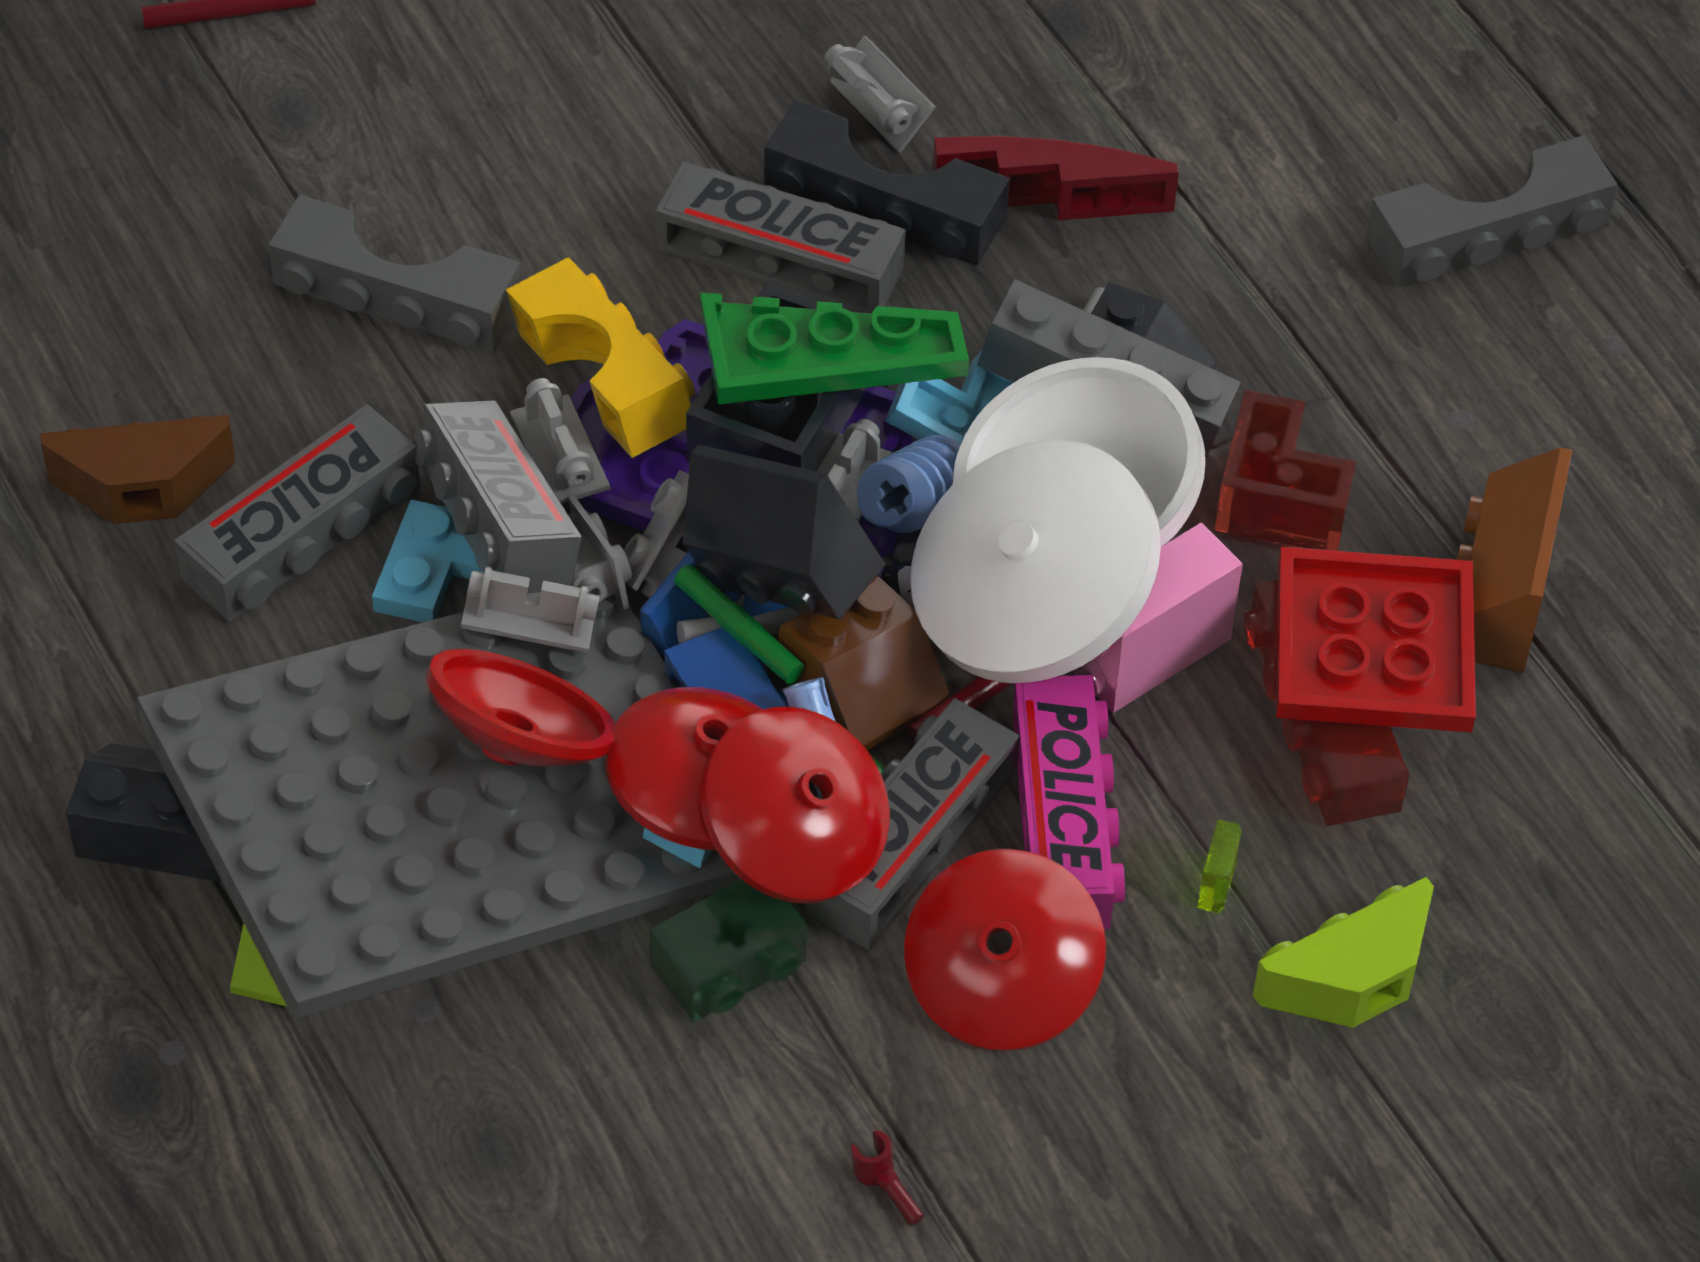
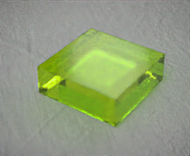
(1220, 866)

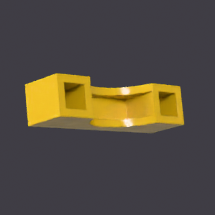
(571, 318)

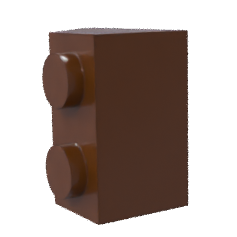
(872, 663)

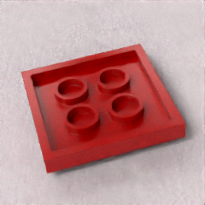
(1375, 639)

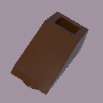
(140, 467)

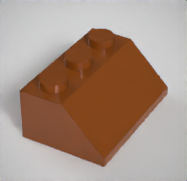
(1513, 554)

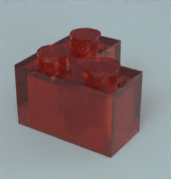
(1276, 489)

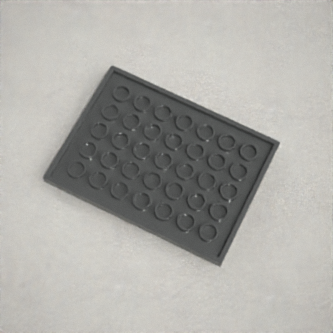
(385, 839)

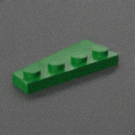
(791, 351)

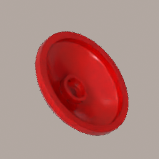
(518, 710)
(662, 756)
(771, 823)
(1032, 988)

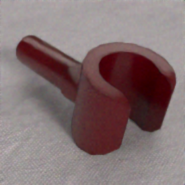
(880, 1172)

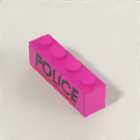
(1066, 783)

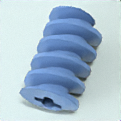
(908, 483)

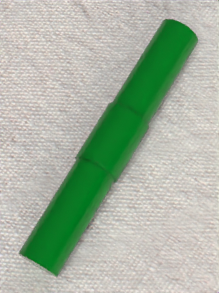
(739, 624)

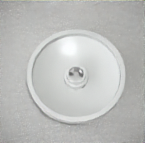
(1108, 407)
(1035, 561)

